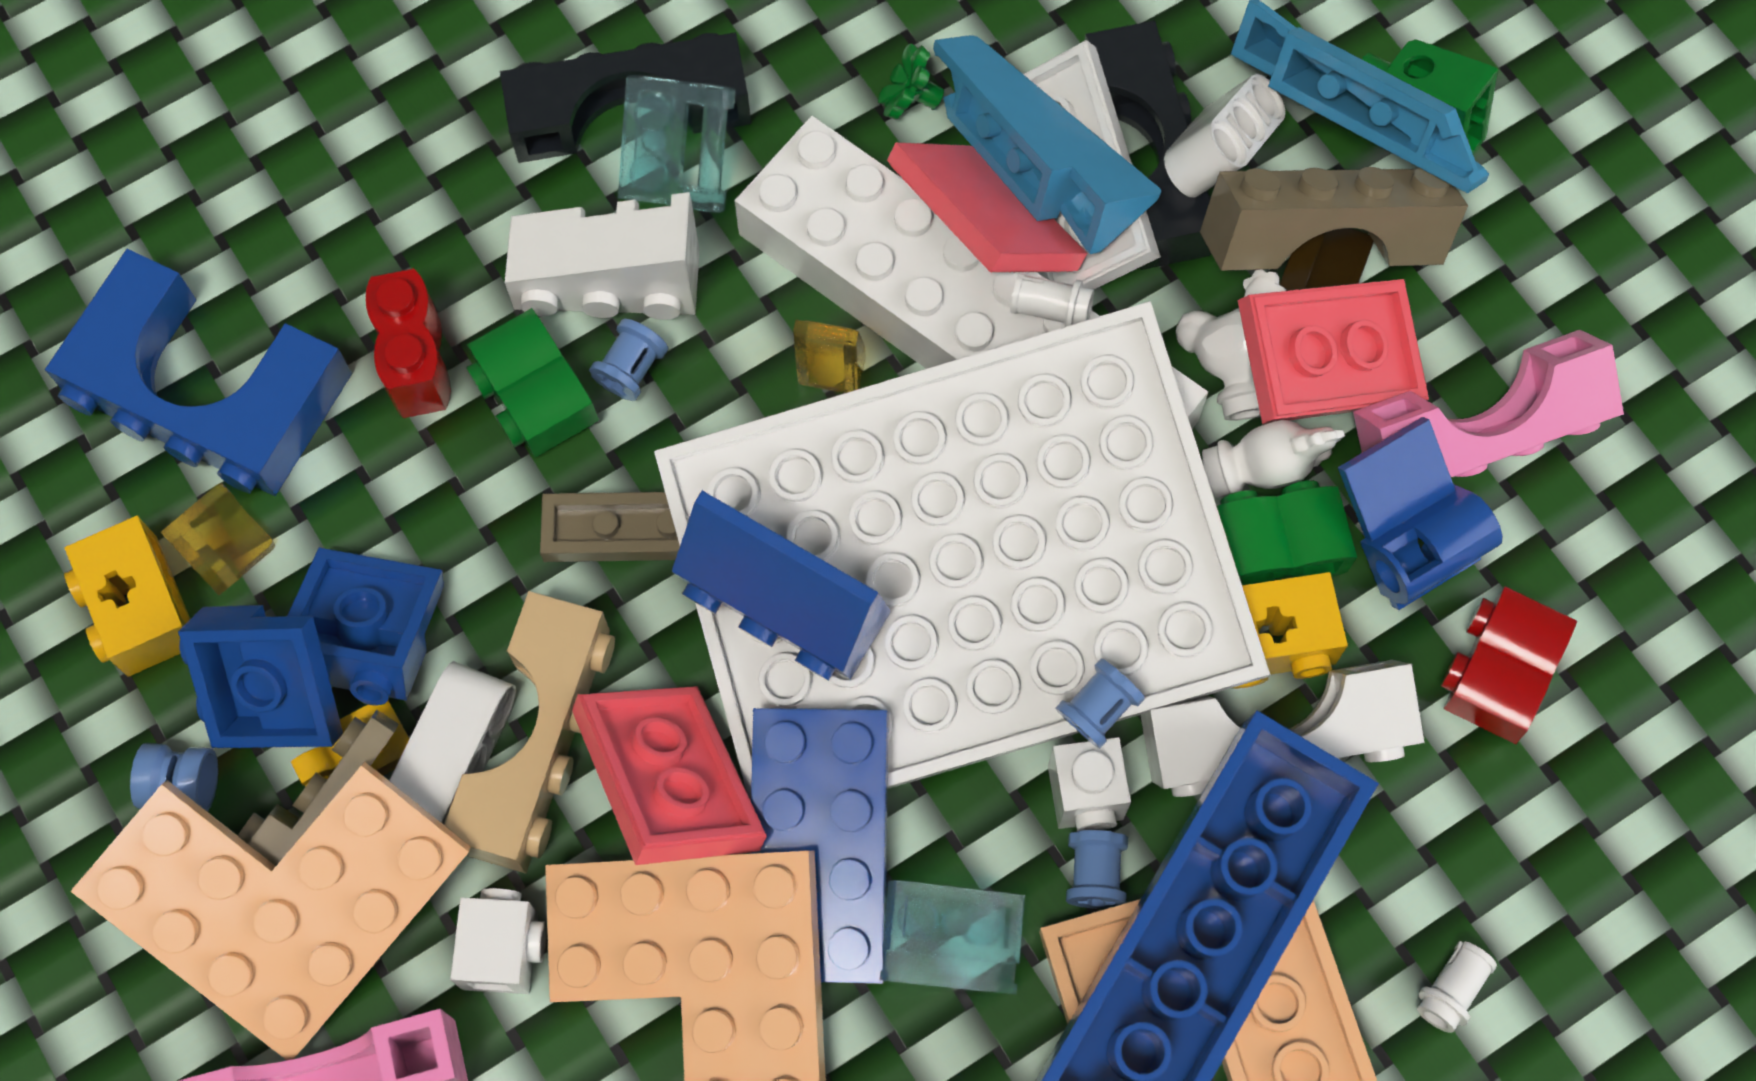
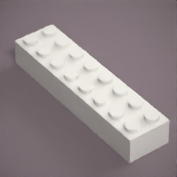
(886, 255)

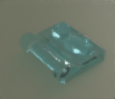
(657, 140)

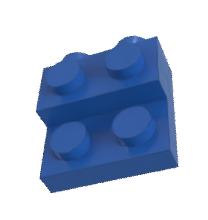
(369, 620)
(259, 679)

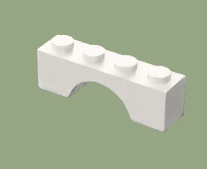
(1361, 712)

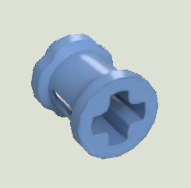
(628, 359)
(1100, 703)
(1096, 869)

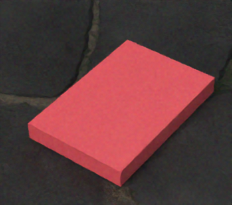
(984, 210)
(1331, 349)
(667, 775)

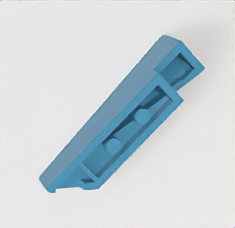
(1358, 96)
(1041, 147)

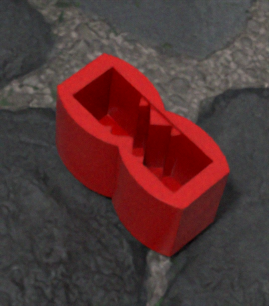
(408, 343)
(1508, 664)

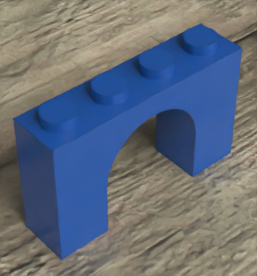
(247, 436)

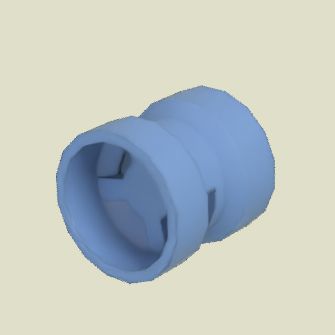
(190, 771)

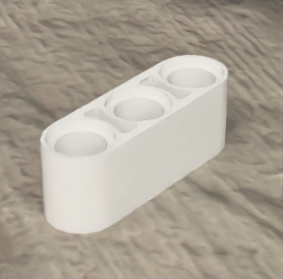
(1224, 135)
(453, 736)

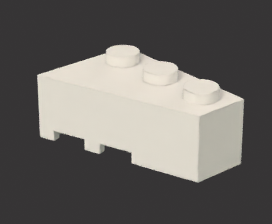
(606, 261)

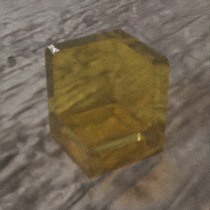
(219, 538)

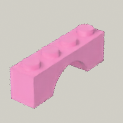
(1558, 392)
(403, 1050)

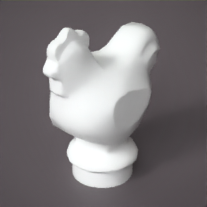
(1223, 349)
(1268, 457)

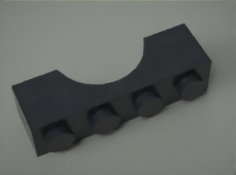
(1146, 98)
(557, 101)

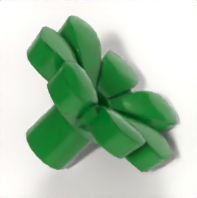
(910, 84)

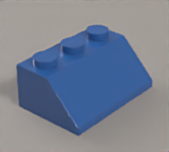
(777, 589)

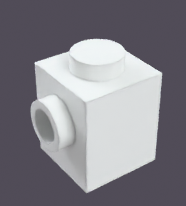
(1089, 785)
(497, 943)

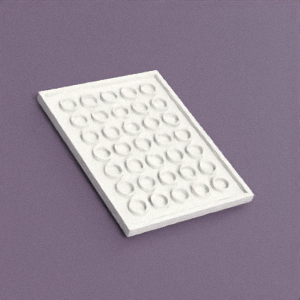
(1014, 527)

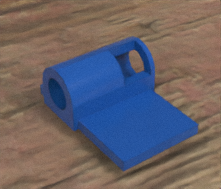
(1405, 495)

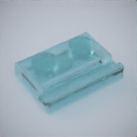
(952, 937)

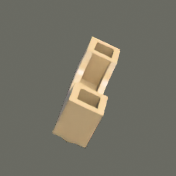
(506, 807)

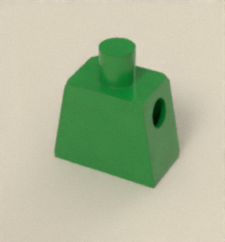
(1450, 78)

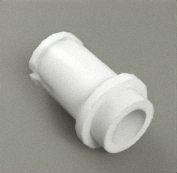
(1051, 299)
(1456, 987)

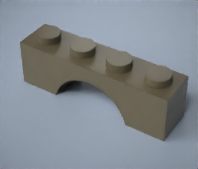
(1266, 214)

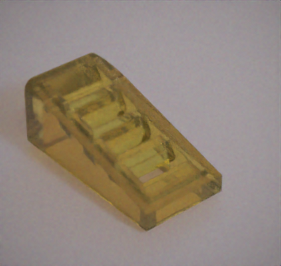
(828, 356)

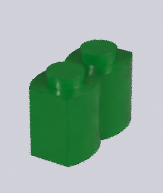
(532, 383)
(1287, 533)

